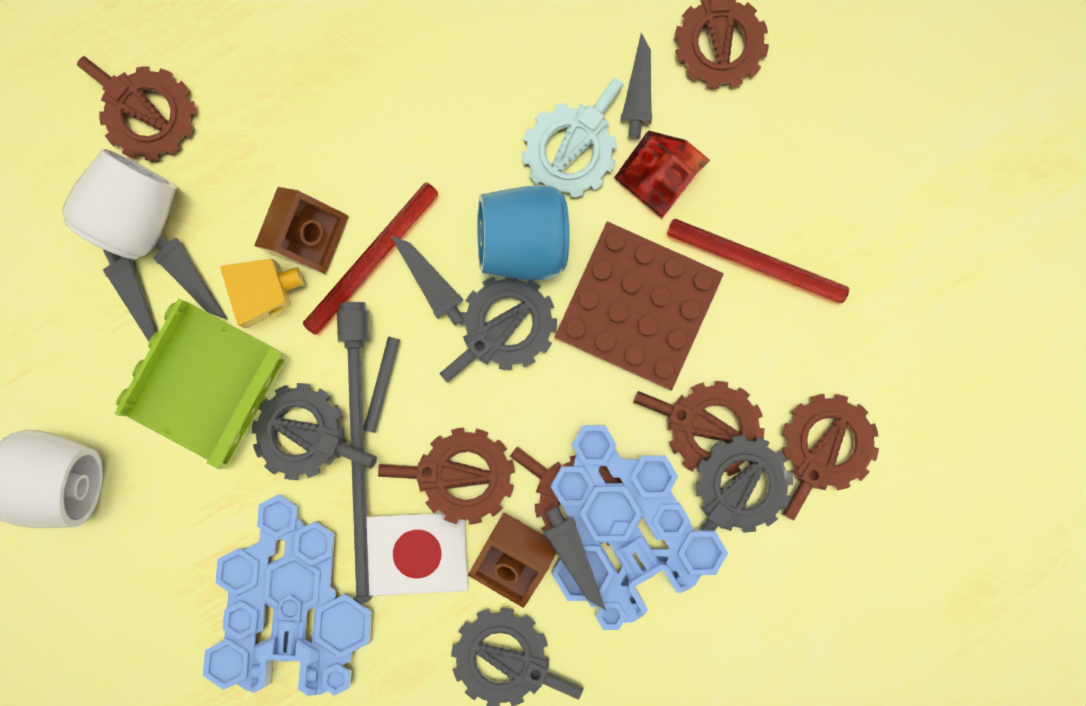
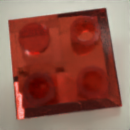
(661, 170)

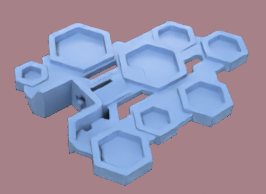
(612, 516)
(290, 588)

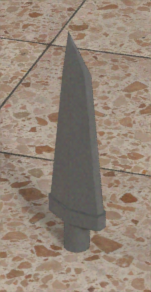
(638, 101)
(180, 267)
(126, 283)
(435, 288)
(569, 547)

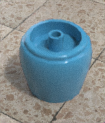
(523, 232)

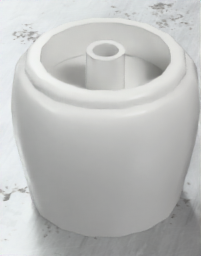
(119, 205)
(47, 480)

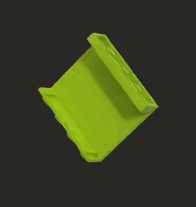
(200, 383)

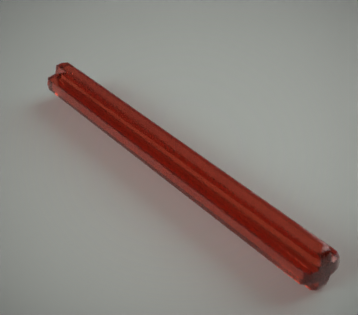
(370, 258)
(758, 261)

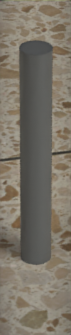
(381, 384)

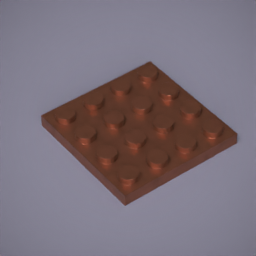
(639, 306)

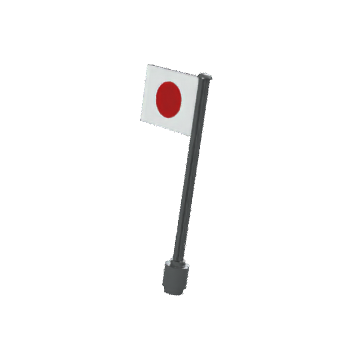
(393, 550)

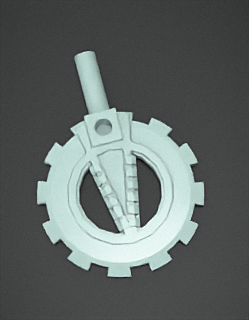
(585, 127)

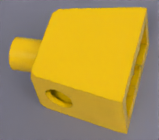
(259, 289)

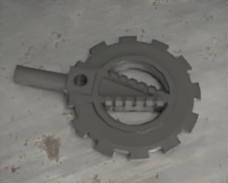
(488, 339)
(320, 440)
(727, 504)
(525, 668)

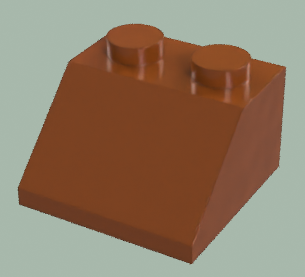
(301, 229)
(513, 560)

